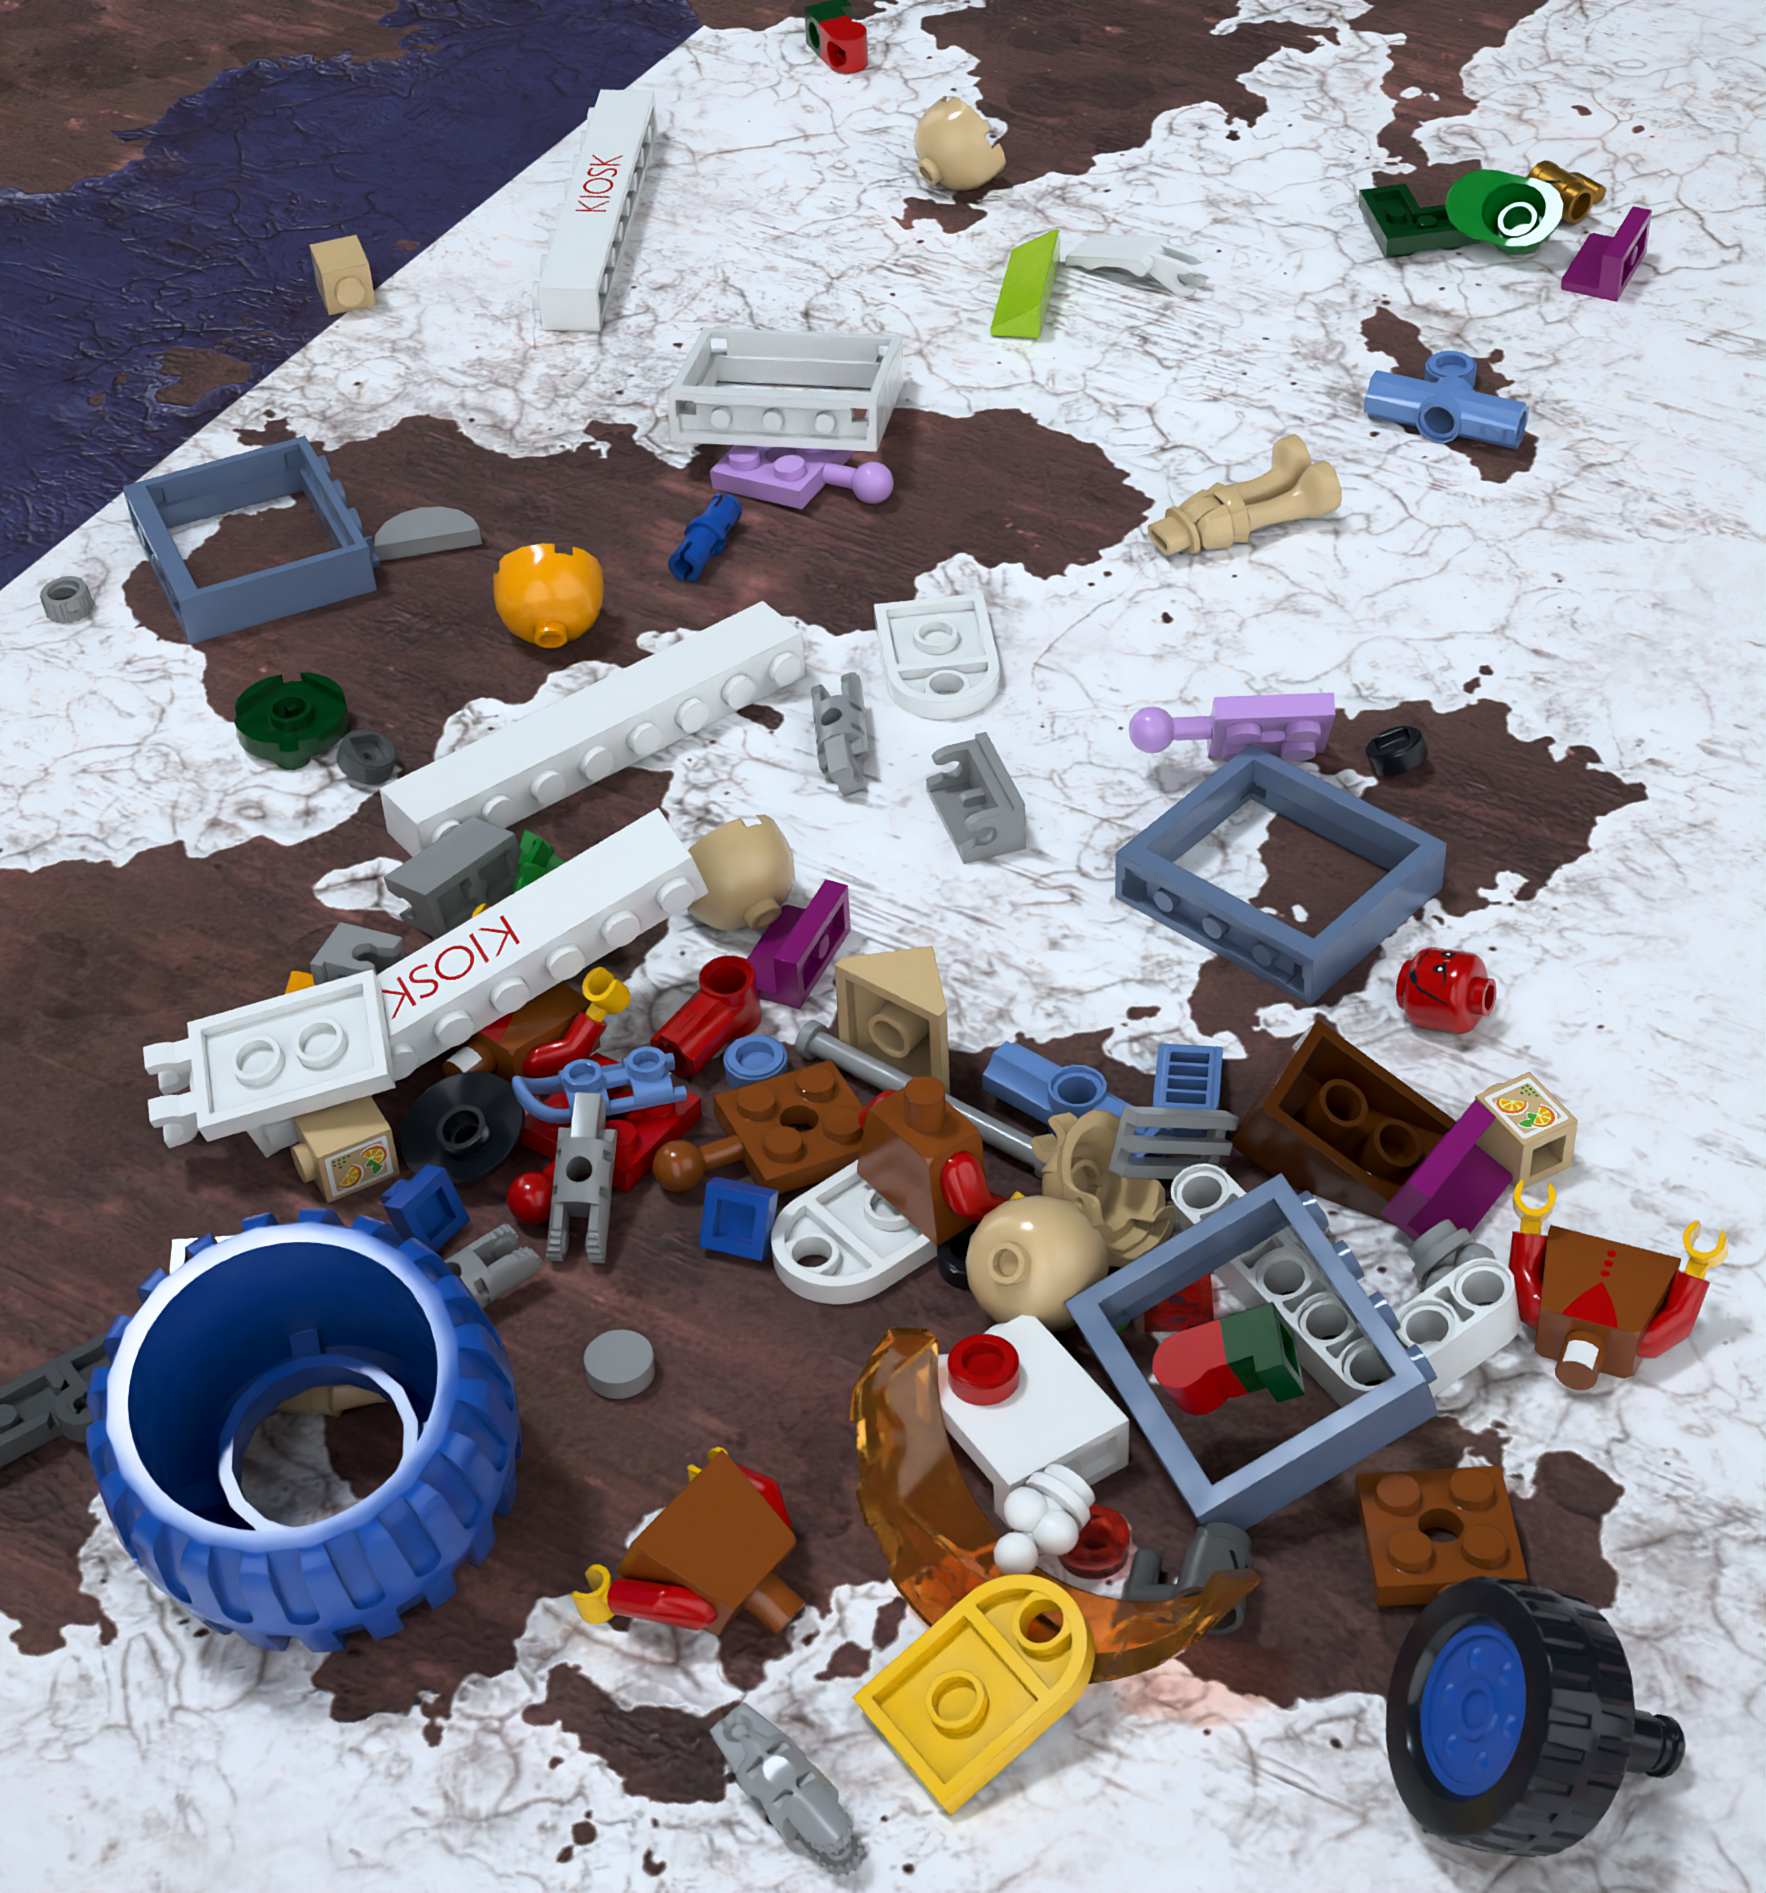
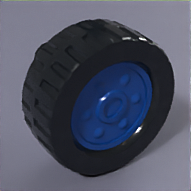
(1517, 1718)

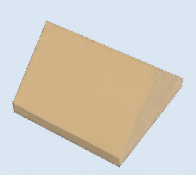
(895, 1010)

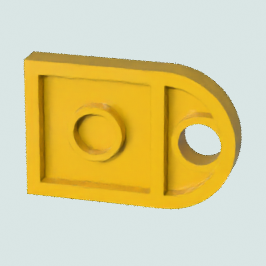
(977, 1686)

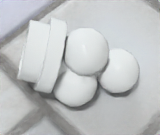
(1043, 1518)

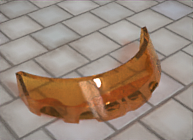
(945, 1543)

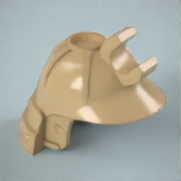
(1125, 1210)

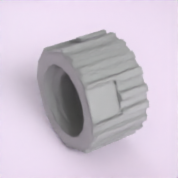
(66, 599)

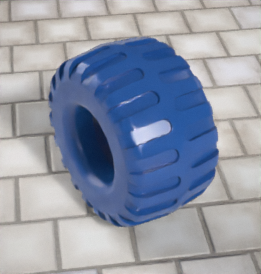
(236, 1340)

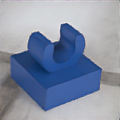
(425, 1207)
(738, 1218)

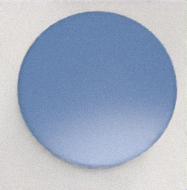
(1450, 364)
(754, 1060)

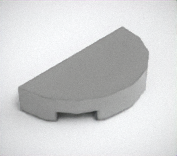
(425, 532)

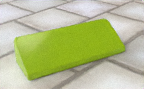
(1027, 288)

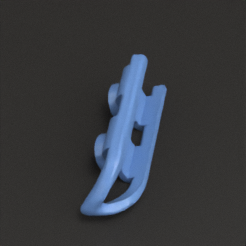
(642, 1069)

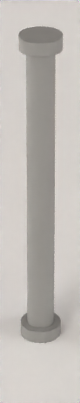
(816, 1042)

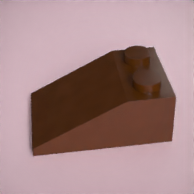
(1339, 1124)

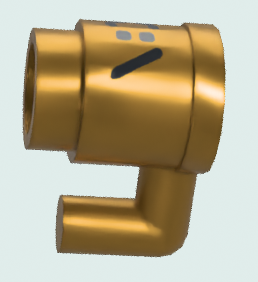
(1575, 189)

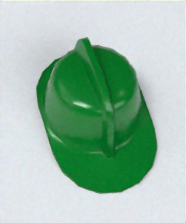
(1504, 209)

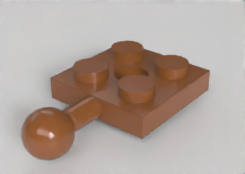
(759, 1133)
(1403, 1504)

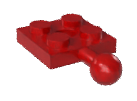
(638, 1140)

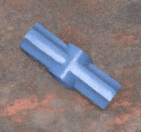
(1446, 409)
(1049, 1090)

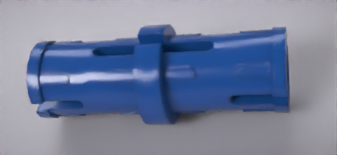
(705, 537)

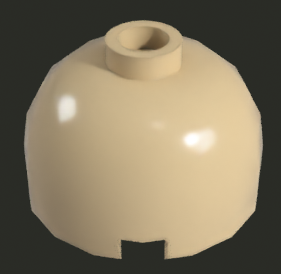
(954, 147)
(745, 873)
(1033, 1259)

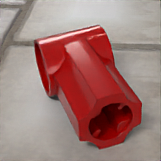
(719, 1011)

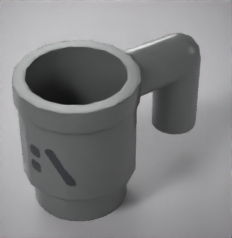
(1213, 1549)

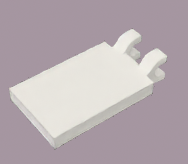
(273, 1060)

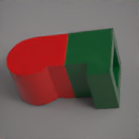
(840, 40)
(1230, 1360)

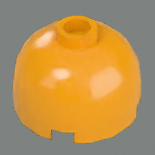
(548, 594)

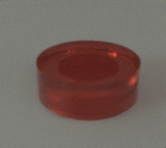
(1101, 1546)

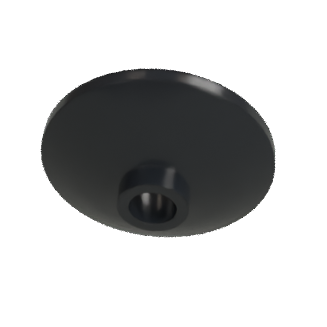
(454, 1111)

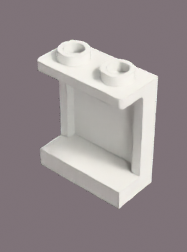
(1049, 1418)

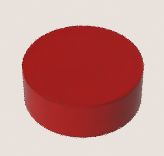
(983, 1369)

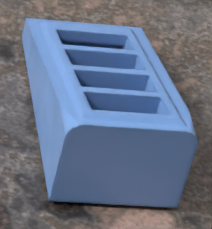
(1188, 1089)

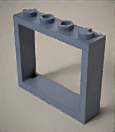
(239, 483)
(1243, 931)
(1315, 1452)

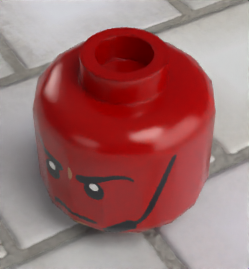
(1445, 990)

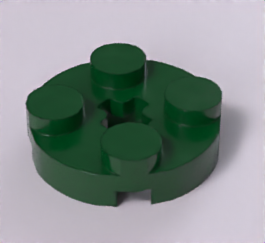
(311, 724)

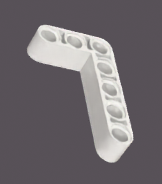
(1344, 1364)

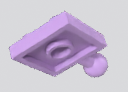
(797, 474)
(1280, 724)

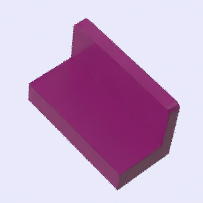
(1609, 262)
(801, 946)
(1452, 1181)

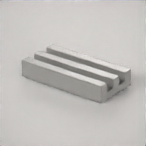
(1168, 1168)

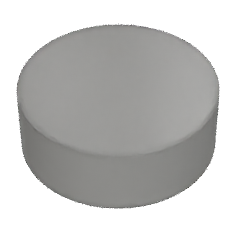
(619, 1364)

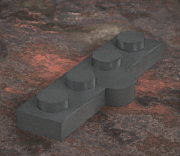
(49, 1401)

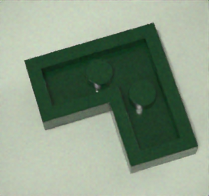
(1404, 226)

